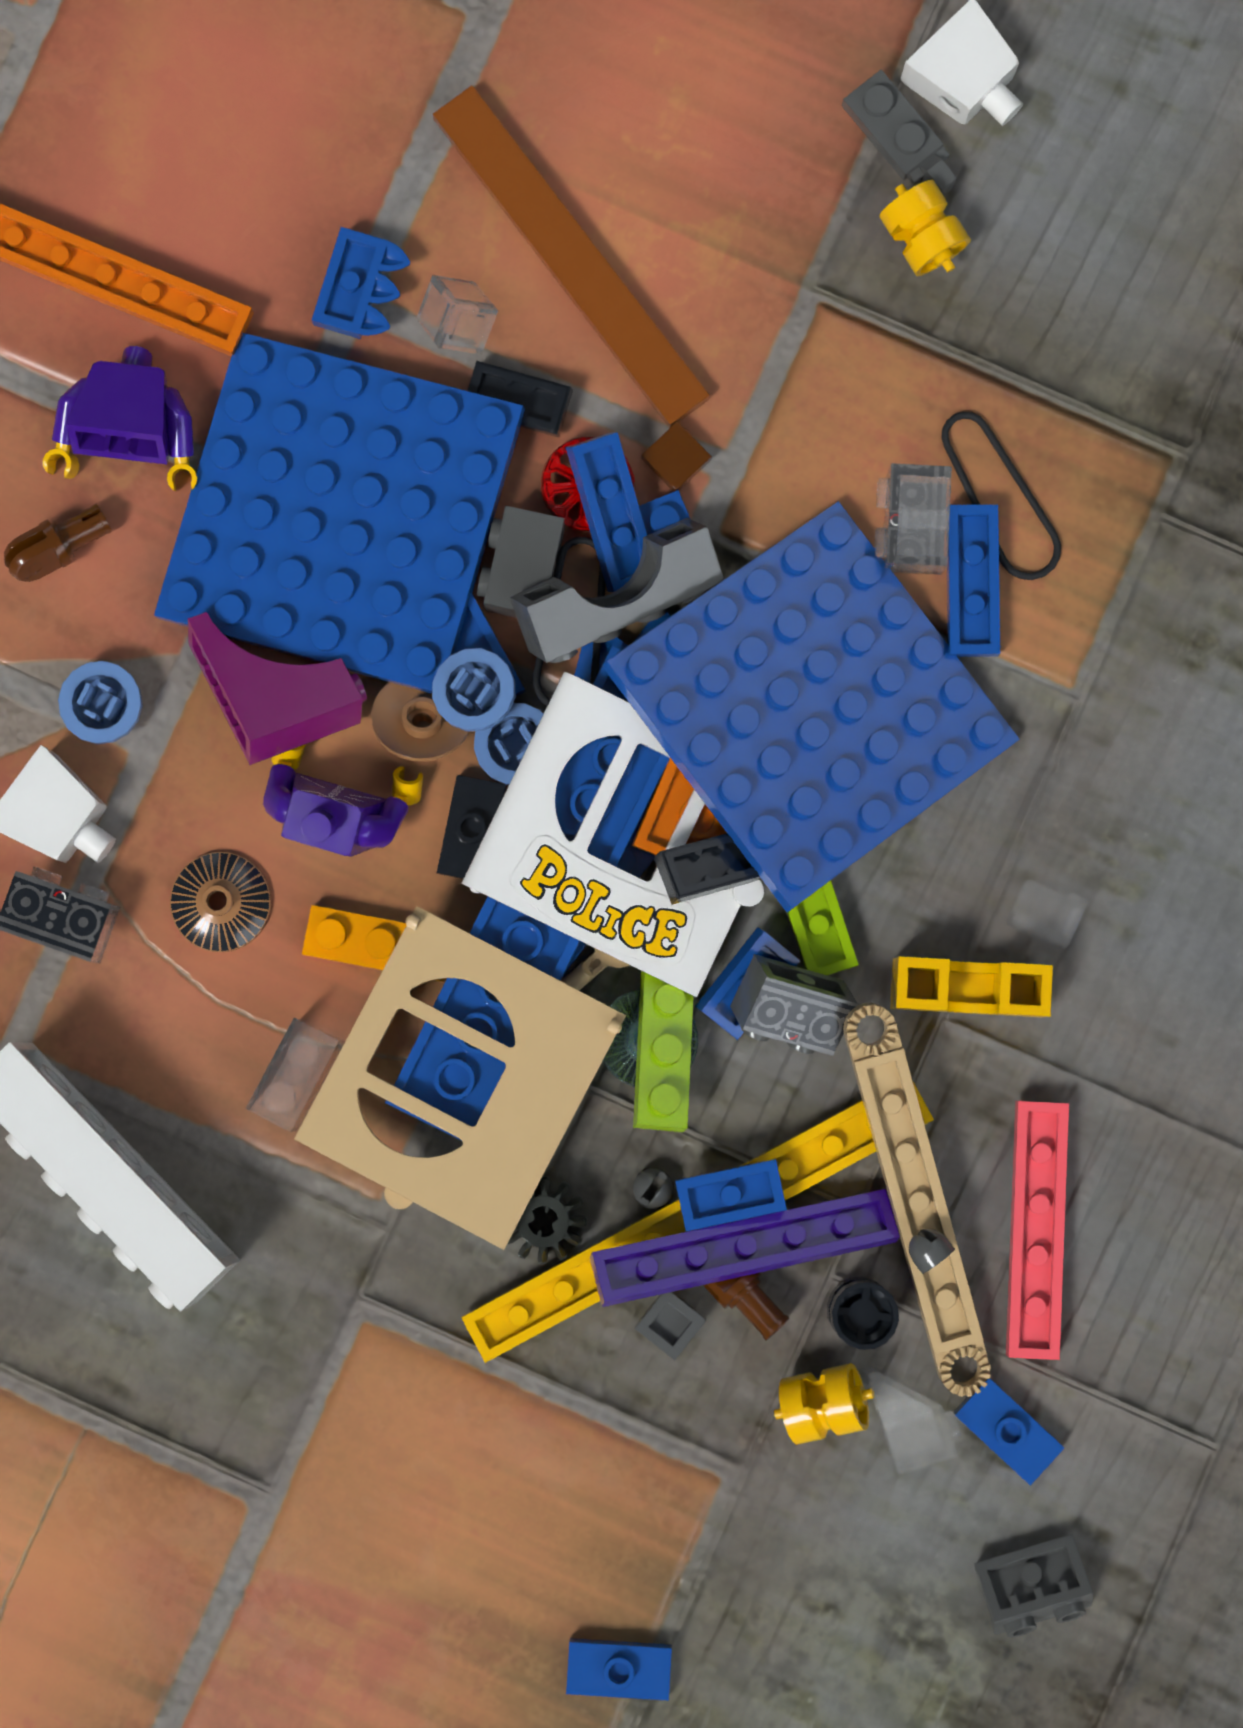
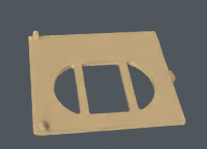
(546, 1075)

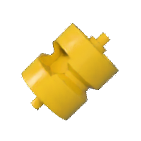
(920, 221)
(824, 1403)

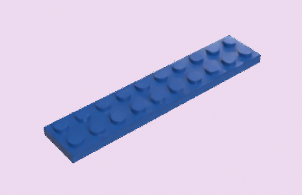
(447, 1069)

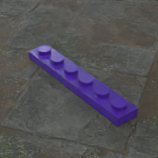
(743, 1247)

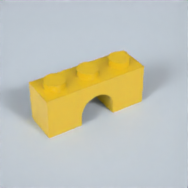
(971, 987)

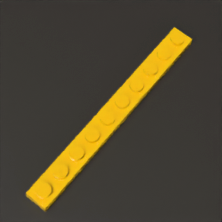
(572, 1285)

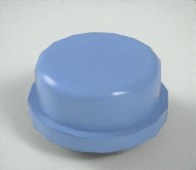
(473, 689)
(100, 702)
(503, 745)

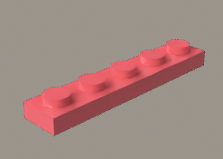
(1037, 1230)

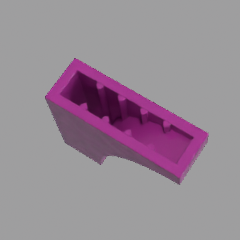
(270, 702)

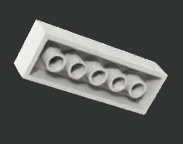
(107, 1180)

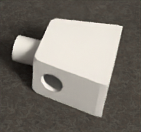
(965, 68)
(54, 810)

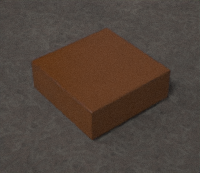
(676, 457)

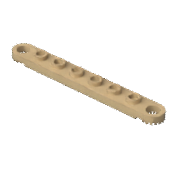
(916, 1195)

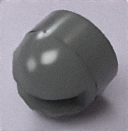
(644, 1180)
(929, 1249)

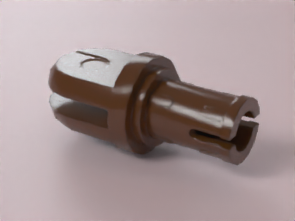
(52, 545)
(751, 1301)

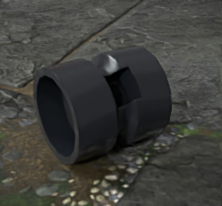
(862, 1313)

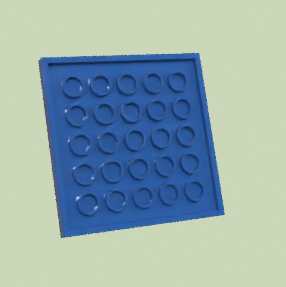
(340, 511)
(810, 705)

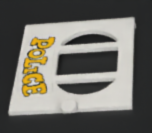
(557, 881)

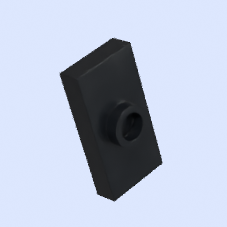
(542, 399)
(468, 820)
(703, 868)

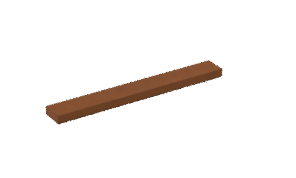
(571, 256)

